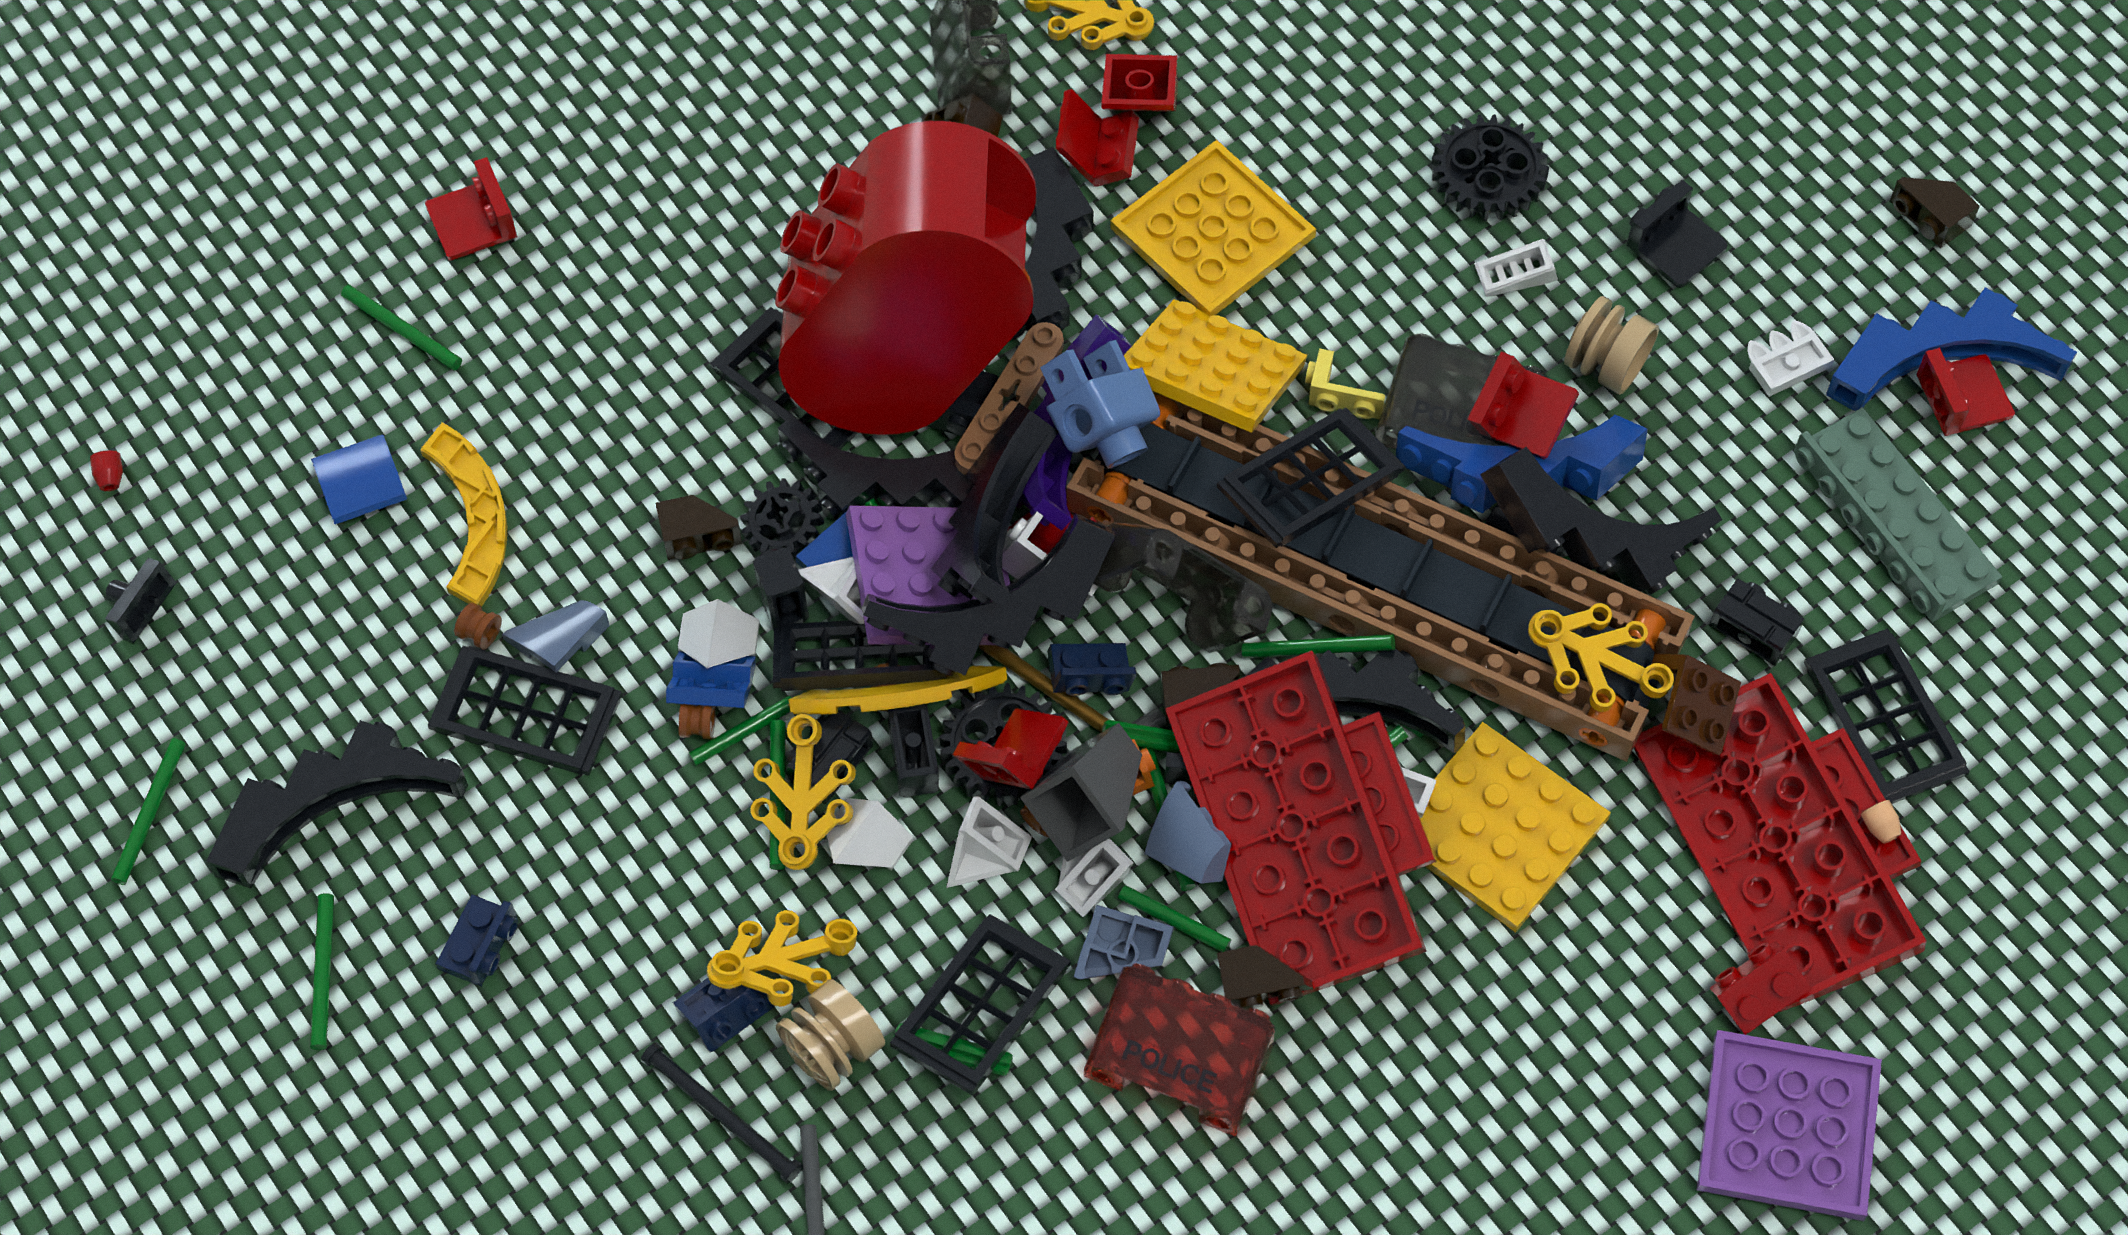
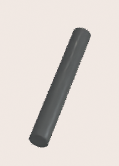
(812, 1180)

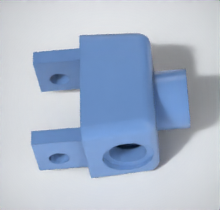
(1104, 410)

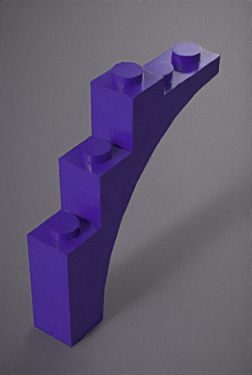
(1047, 484)

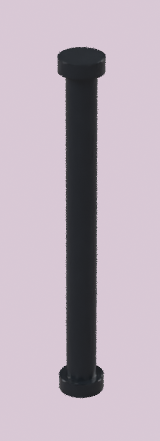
(654, 1056)

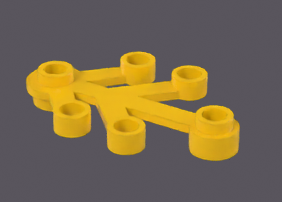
(1093, 12)
(1594, 652)
(802, 799)
(731, 967)

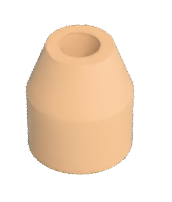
(1882, 821)

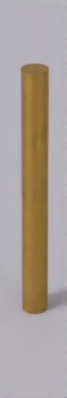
(1044, 684)

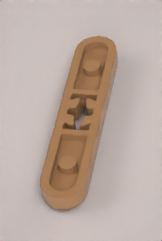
(1037, 348)

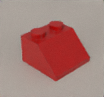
(1140, 83)

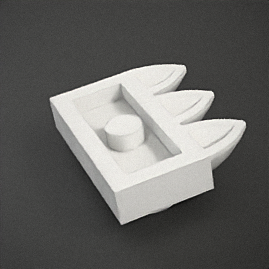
(1789, 360)

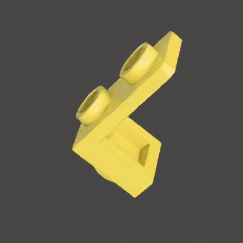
(1333, 397)

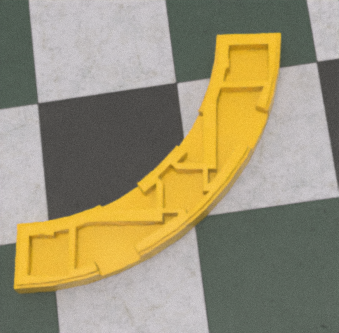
(484, 511)
(899, 695)

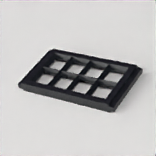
(743, 346)
(1264, 520)
(1852, 654)
(786, 656)
(593, 731)
(938, 1060)

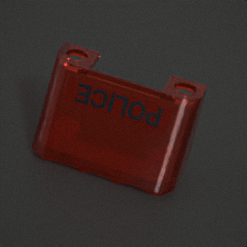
(1182, 1046)

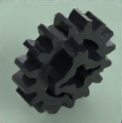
(766, 517)

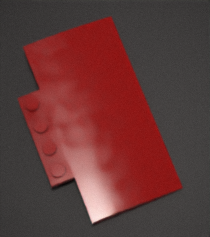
(1310, 819)
(1787, 840)

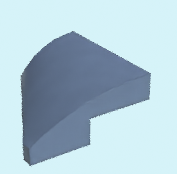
(559, 633)
(1188, 838)
(1121, 941)

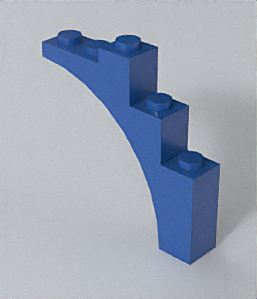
(1989, 328)
(1582, 463)

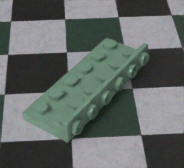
(1896, 514)

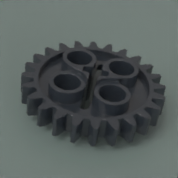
(1489, 167)
(987, 716)

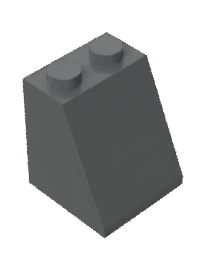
(1087, 792)

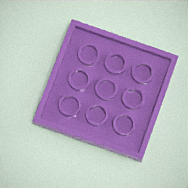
(895, 558)
(1790, 1125)

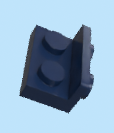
(1090, 668)
(477, 940)
(720, 1012)

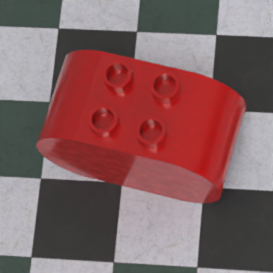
(905, 277)

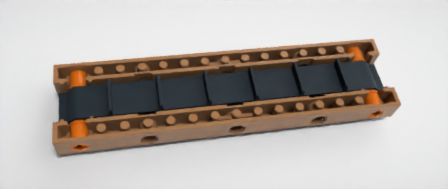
(1388, 566)

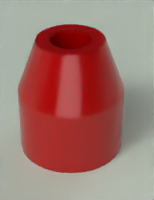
(107, 469)

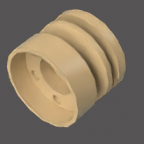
(1605, 341)
(837, 1028)

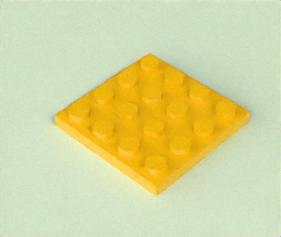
(1213, 229)
(1214, 364)
(1506, 826)

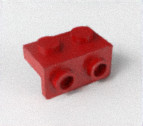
(1759, 986)

